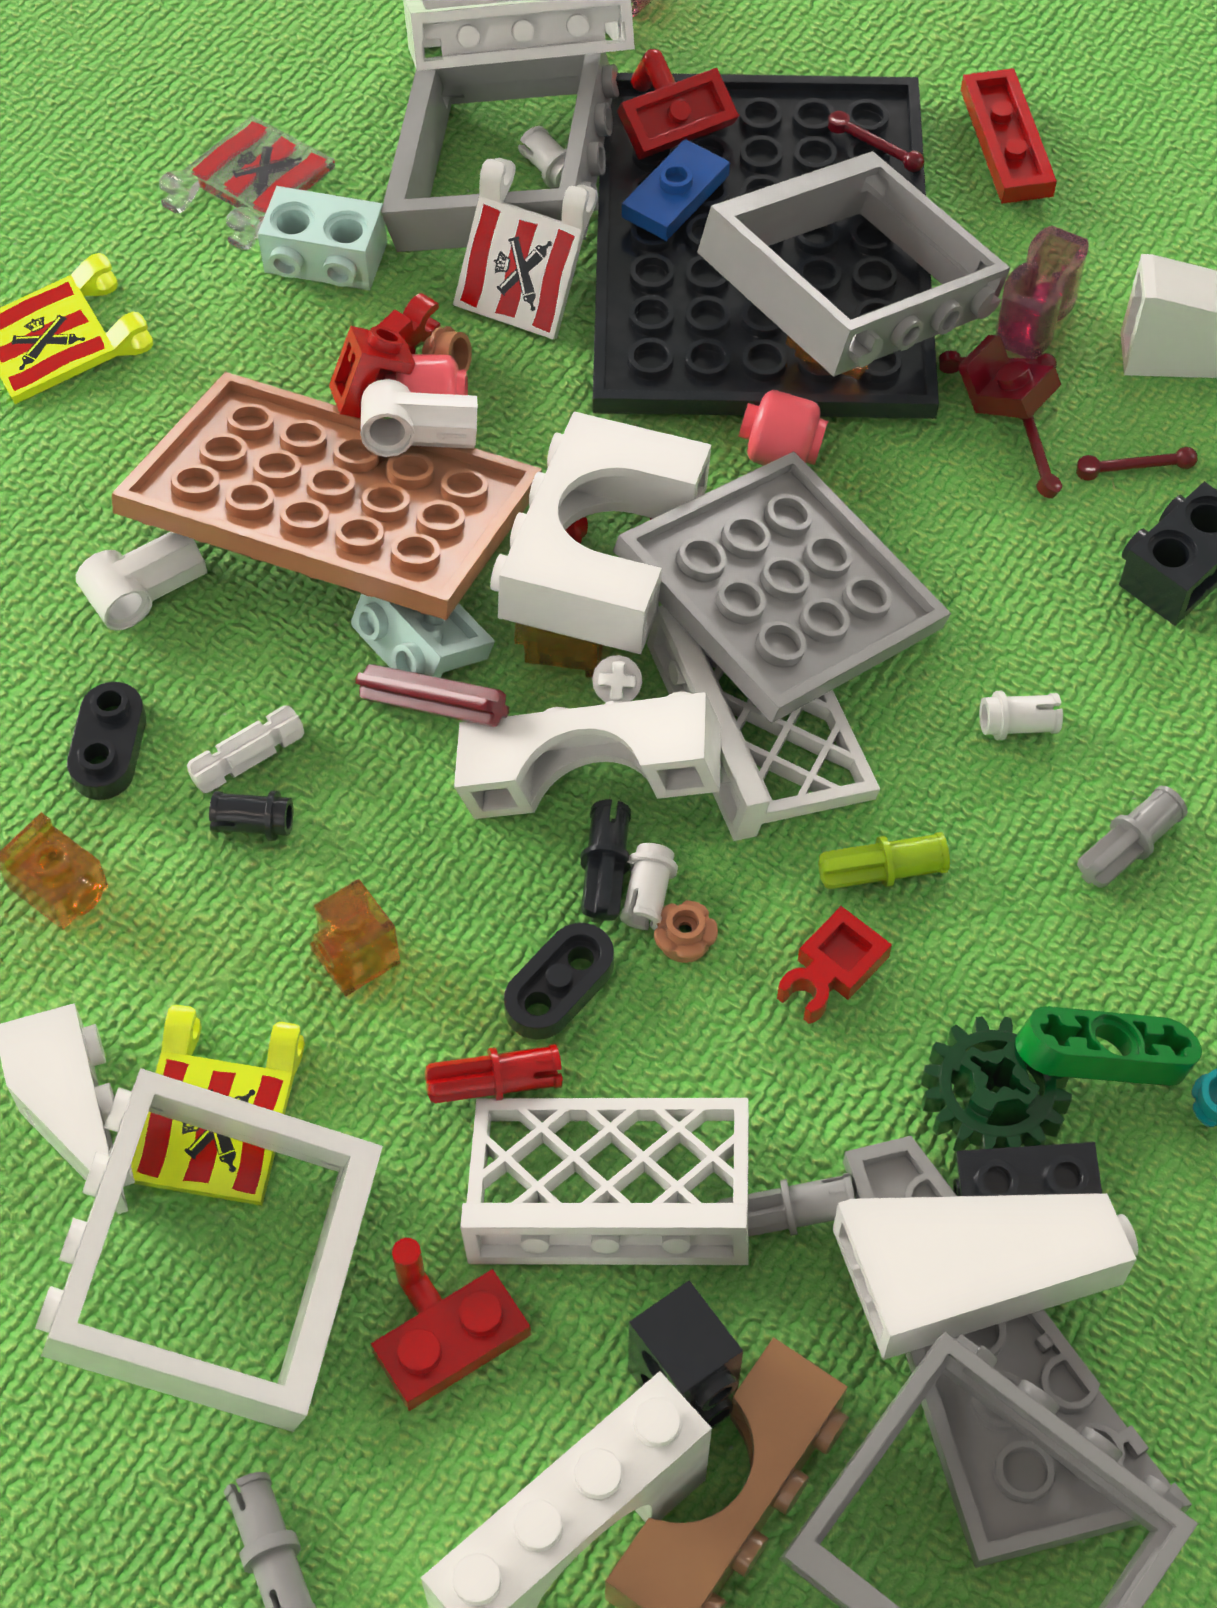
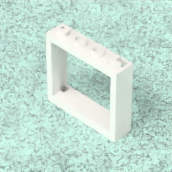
(514, 29)
(138, 1363)

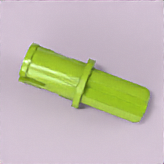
(884, 861)

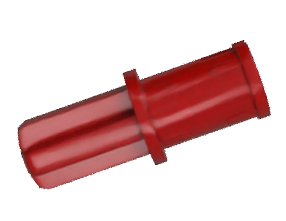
(494, 1074)

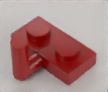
(674, 108)
(449, 1333)

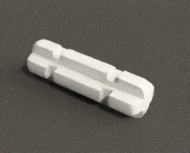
(245, 749)

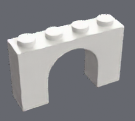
(592, 470)
(635, 1459)

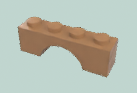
(782, 1415)

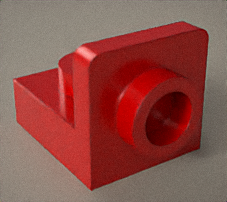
(362, 363)

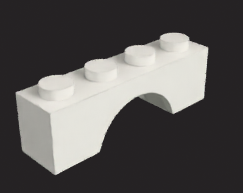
(515, 763)

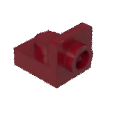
(1005, 386)

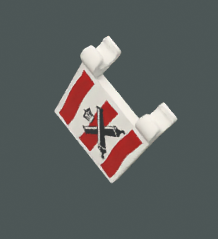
(519, 260)

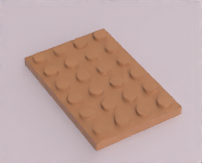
(305, 494)

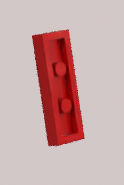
(1008, 136)

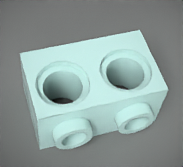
(322, 238)

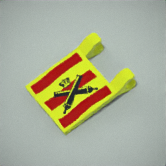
(58, 335)
(202, 1161)

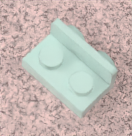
(419, 640)

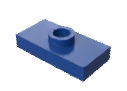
(675, 189)

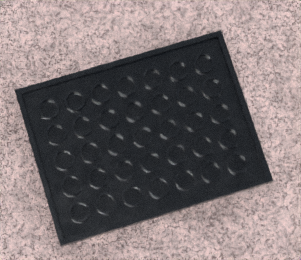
(686, 338)

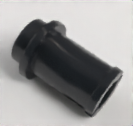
(252, 814)

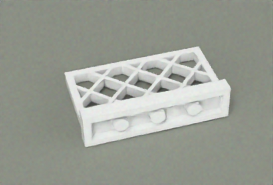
(743, 793)
(615, 1230)

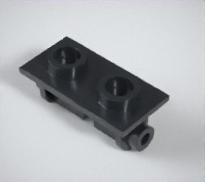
(1028, 1170)

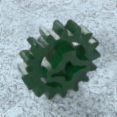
(991, 1119)

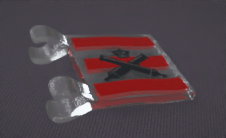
(245, 174)

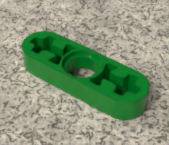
(1066, 1045)

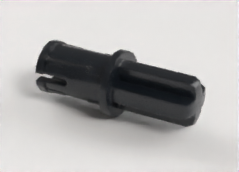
(605, 861)

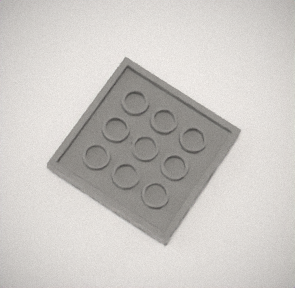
(783, 585)

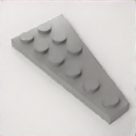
(1003, 1484)

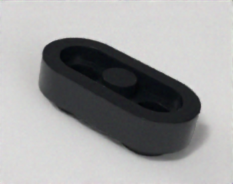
(106, 734)
(553, 982)

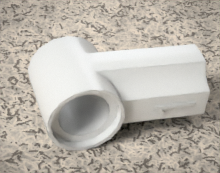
(415, 419)
(126, 584)

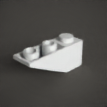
(55, 1084)

